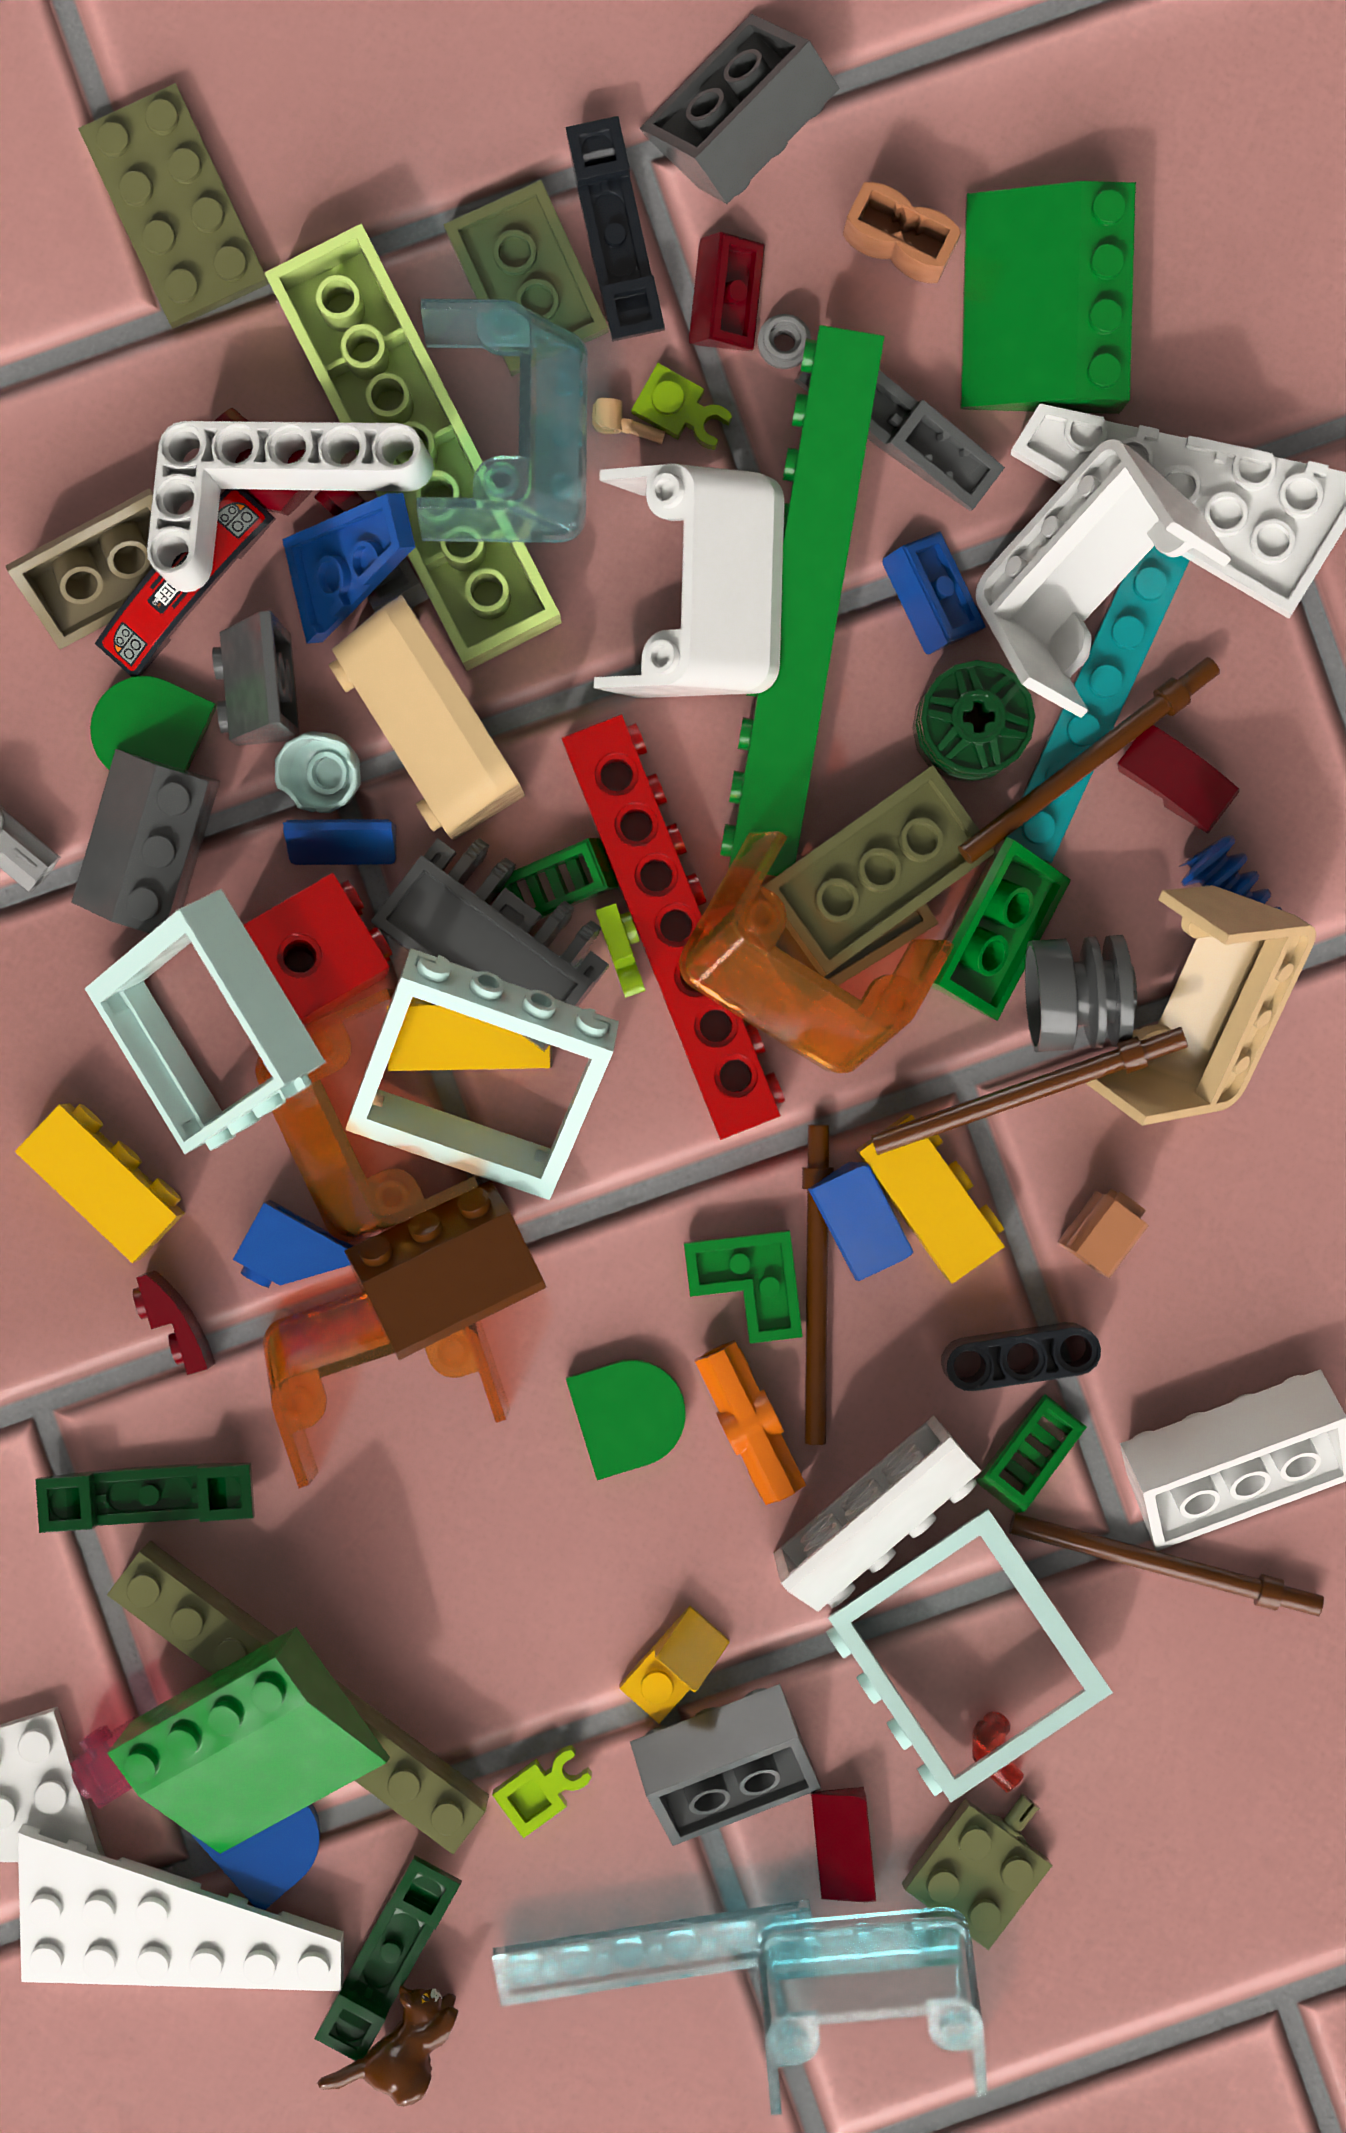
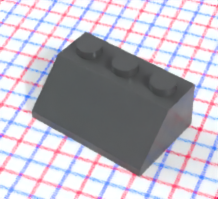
(741, 107)
(144, 841)
(724, 1764)

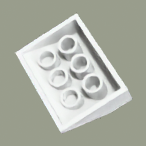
(875, 1515)

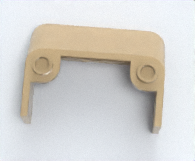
(426, 720)
(1222, 1001)

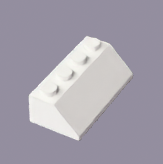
(1237, 1459)

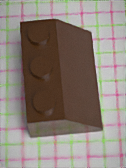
(445, 1269)

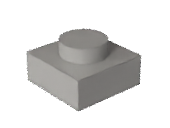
(399, 582)

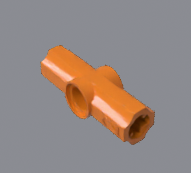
(750, 1422)

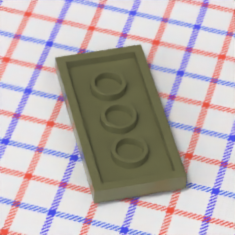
(173, 206)
(876, 871)

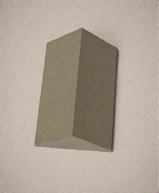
(87, 572)

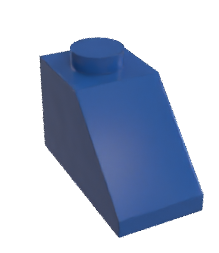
(287, 1248)

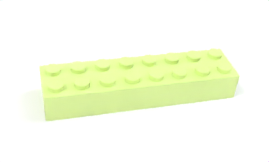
(382, 374)

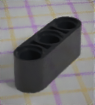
(1046, 1360)

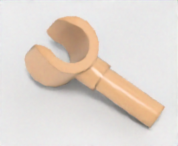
(608, 420)

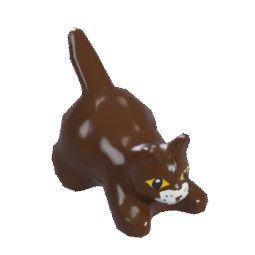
(401, 2059)

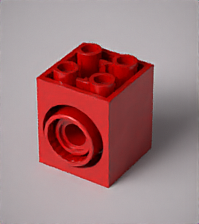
(329, 928)

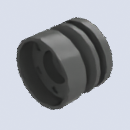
(1089, 993)

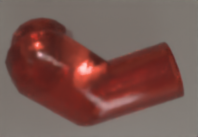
(986, 1737)

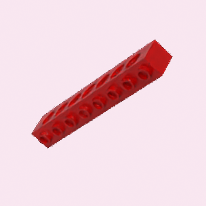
(589, 754)

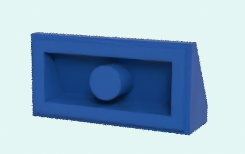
(933, 592)
(341, 841)
(860, 1220)

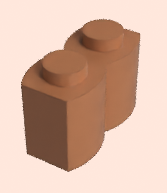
(889, 228)
(1105, 1231)

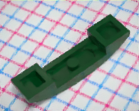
(145, 1496)
(387, 1958)

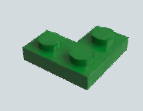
(761, 1269)

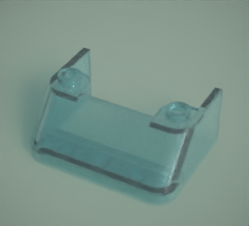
(545, 487)
(865, 1972)

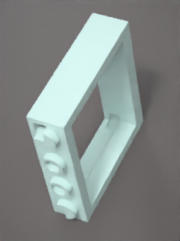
(253, 997)
(461, 1141)
(904, 1724)

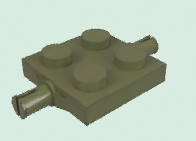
(980, 1868)

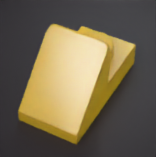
(675, 1664)

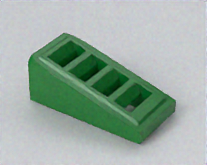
(598, 865)
(1020, 1500)

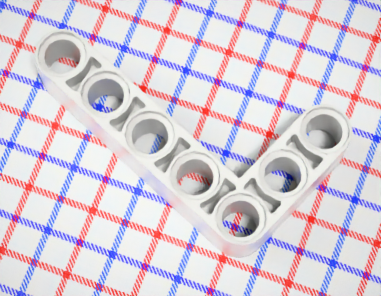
(264, 469)

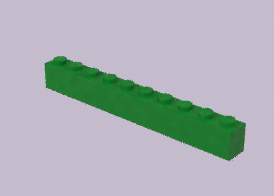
(815, 554)

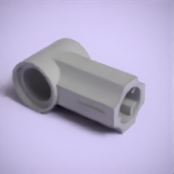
(23, 854)

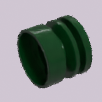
(951, 743)

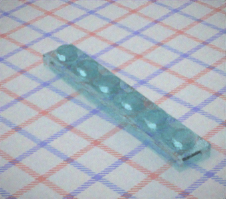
(636, 1954)

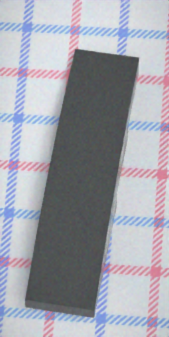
(927, 443)

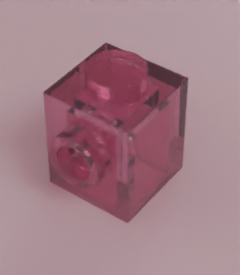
(95, 1771)

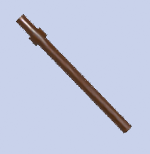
(1168, 699)
(1129, 1055)
(816, 1289)
(1265, 1590)

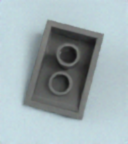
(257, 681)

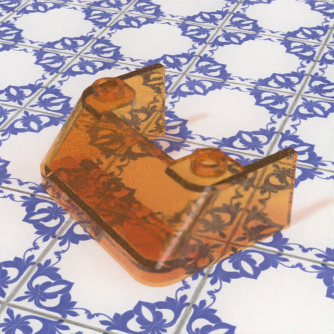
(740, 968)
(343, 1195)
(341, 1336)

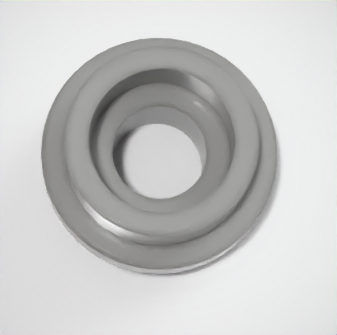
(779, 325)

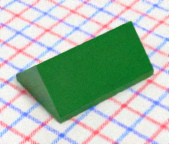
(992, 932)

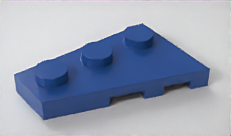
(345, 560)

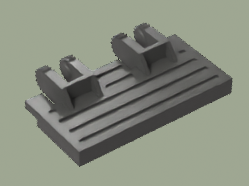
(444, 918)

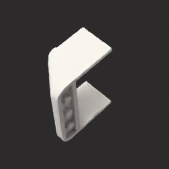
(1076, 557)
(728, 582)

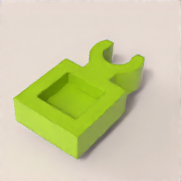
(673, 404)
(619, 935)
(535, 1794)

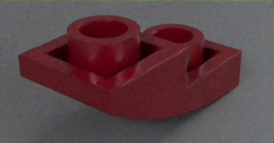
(1179, 777)
(164, 1306)

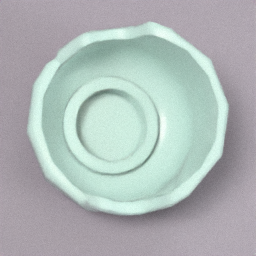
(318, 771)

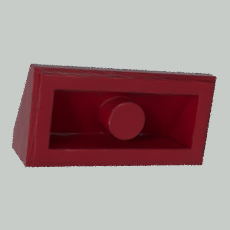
(726, 292)
(843, 1845)

